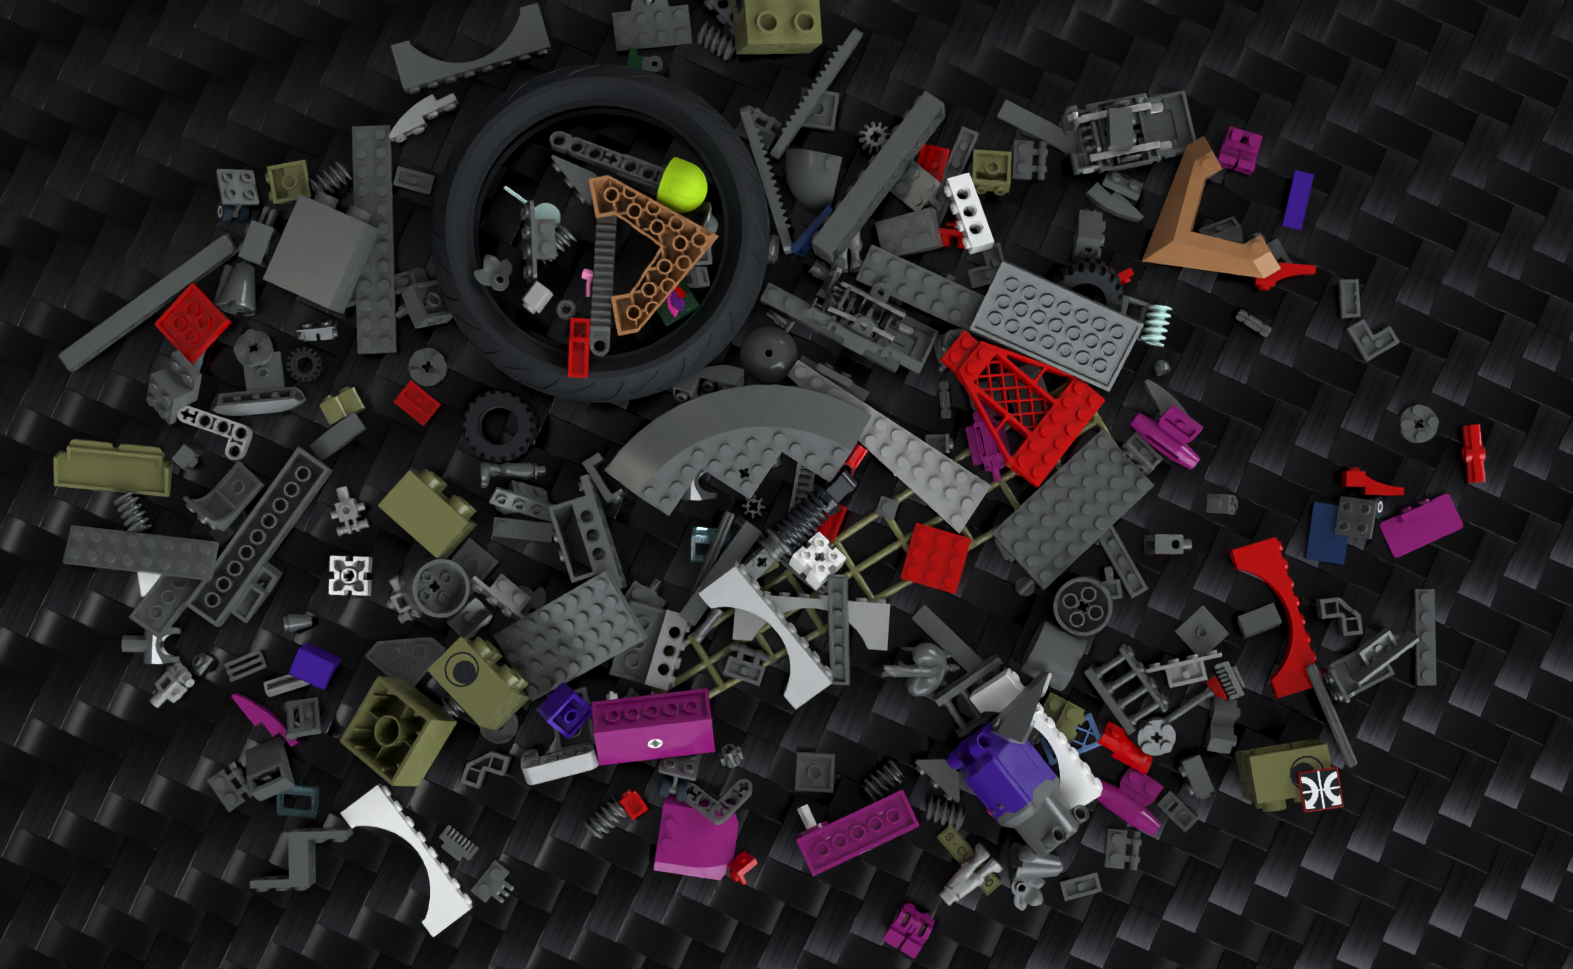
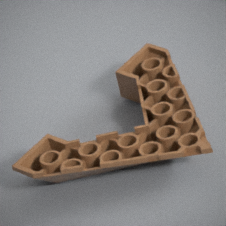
(1173, 237)
(679, 240)

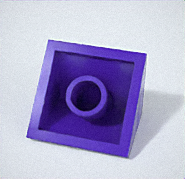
(314, 665)

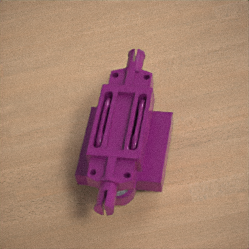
(982, 445)

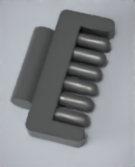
(1233, 676)
(453, 848)

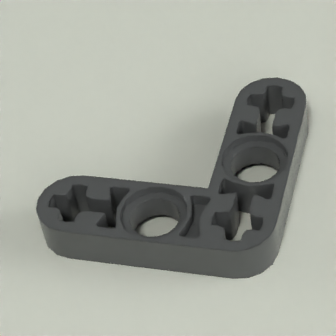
(716, 807)

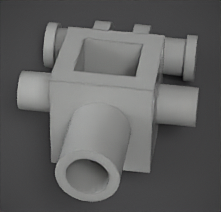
(348, 510)
(400, 603)
(172, 685)

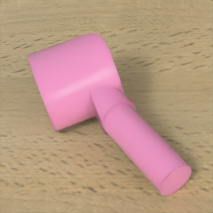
(588, 275)

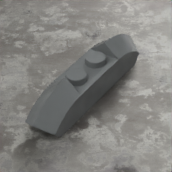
(258, 401)

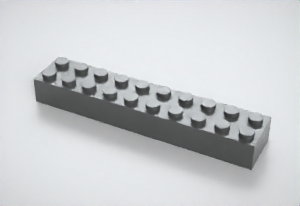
(878, 178)
(259, 536)

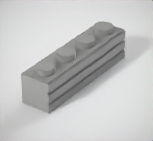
(282, 684)

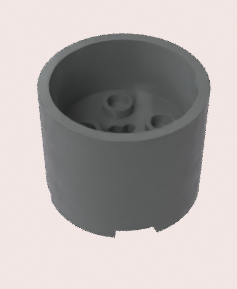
(450, 586)
(1089, 591)
(1053, 652)

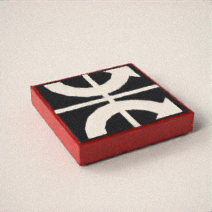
(1320, 789)

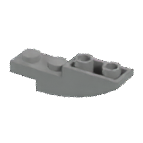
(414, 119)

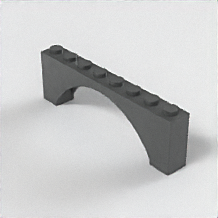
(422, 71)

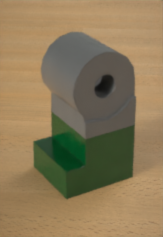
(651, 64)

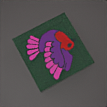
(677, 304)

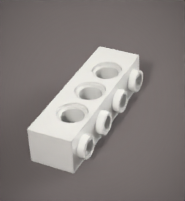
(964, 185)

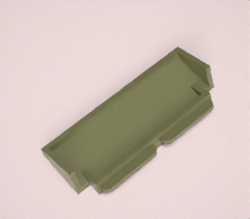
(107, 468)

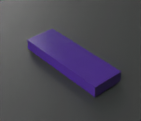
(1297, 200)

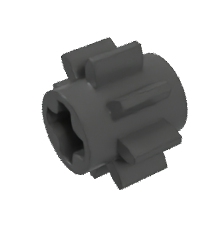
(753, 511)
(730, 755)

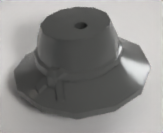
(703, 217)

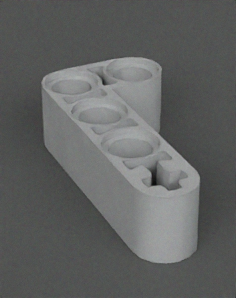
(214, 426)
(557, 765)

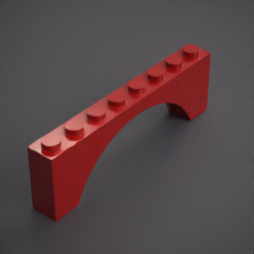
(1266, 563)

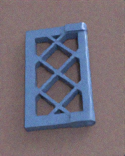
(1084, 748)

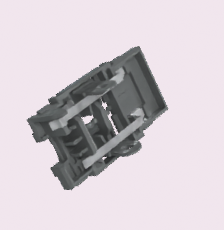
(1162, 122)
(902, 336)

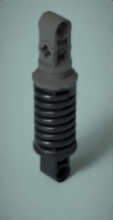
(797, 523)

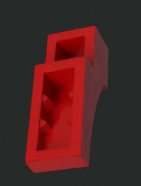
(1287, 270)
(579, 348)
(1358, 478)
(1123, 748)

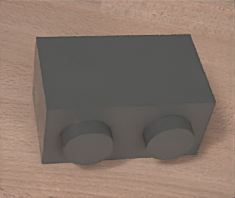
(1120, 128)

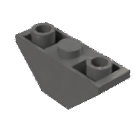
(941, 775)

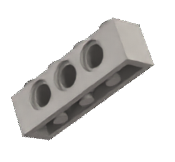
(659, 658)

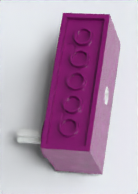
(652, 726)
(854, 834)

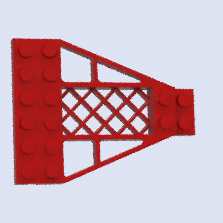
(1056, 427)

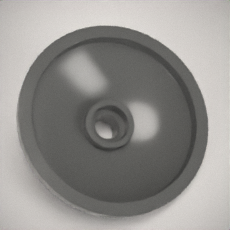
(765, 368)

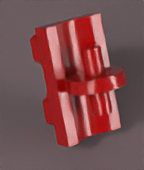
(947, 234)

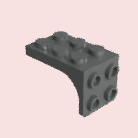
(227, 498)
(1338, 674)

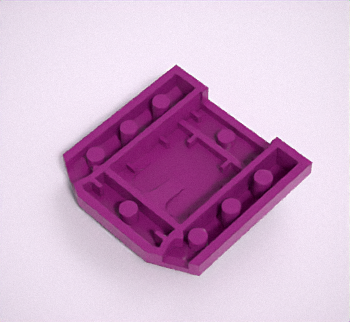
(692, 843)

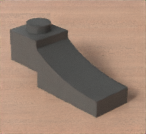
(522, 529)

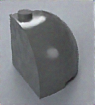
(812, 178)

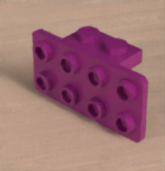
(1421, 525)

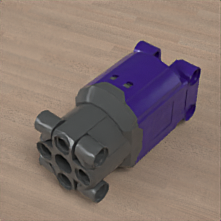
(1017, 790)

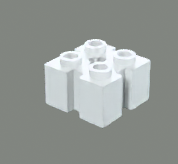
(827, 561)
(342, 567)

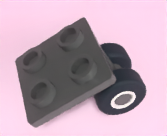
(236, 192)
(1358, 515)
(679, 767)

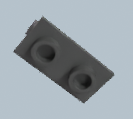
(310, 330)

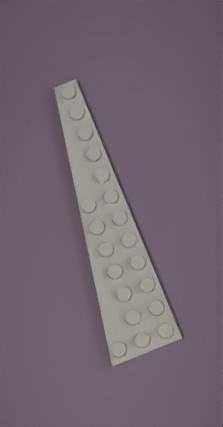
(926, 471)

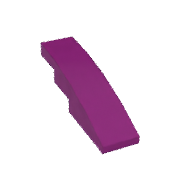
(259, 715)

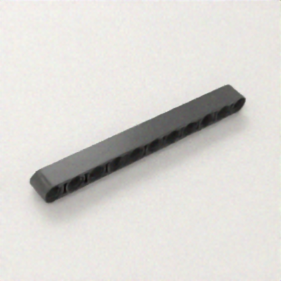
(148, 303)

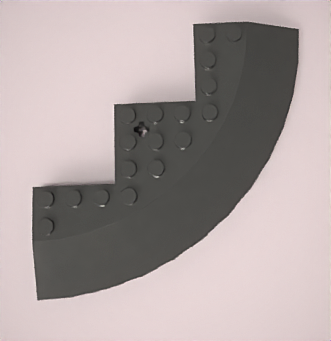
(737, 432)

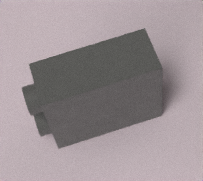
(322, 251)

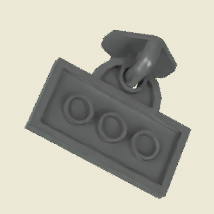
(651, 25)

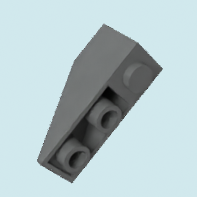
(576, 177)

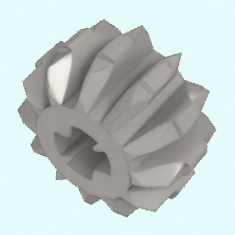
(867, 135)

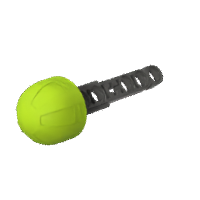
(679, 186)

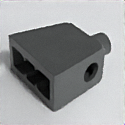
(1166, 544)

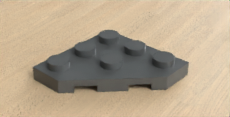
(406, 657)

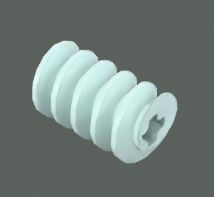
(1155, 325)

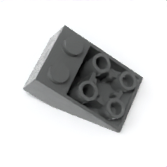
(268, 769)

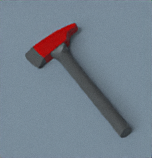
(1214, 689)

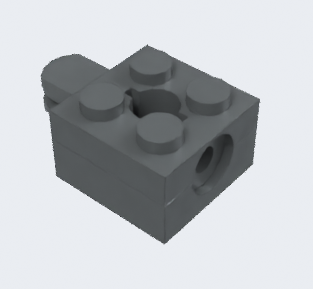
(1088, 235)
(260, 239)
(425, 292)

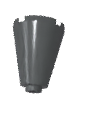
(239, 291)
(1041, 867)

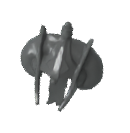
(928, 669)

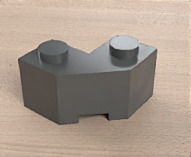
(1348, 620)
(1221, 732)
(476, 770)

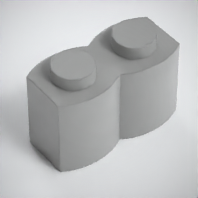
(536, 297)

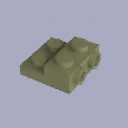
(991, 171)
(288, 182)
(1064, 714)

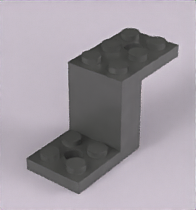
(301, 858)

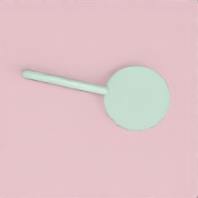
(542, 211)

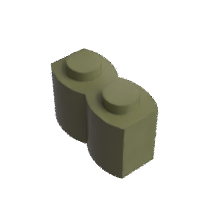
(342, 405)

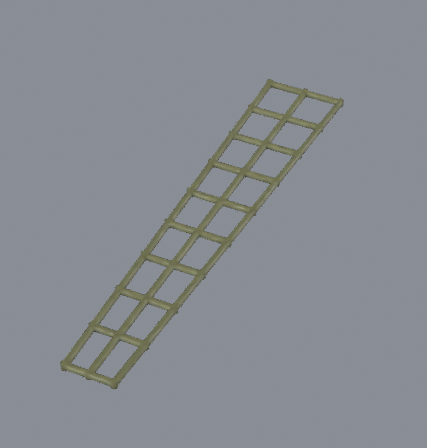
(854, 571)

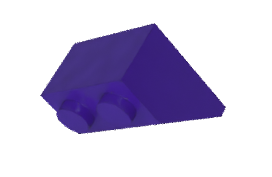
(565, 710)

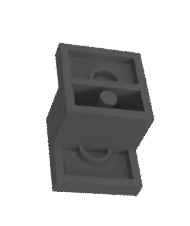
(173, 387)

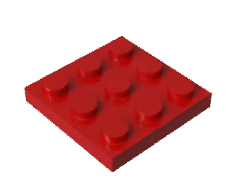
(192, 323)
(935, 558)

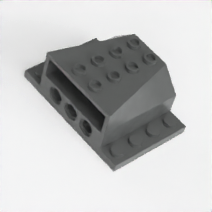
(585, 536)

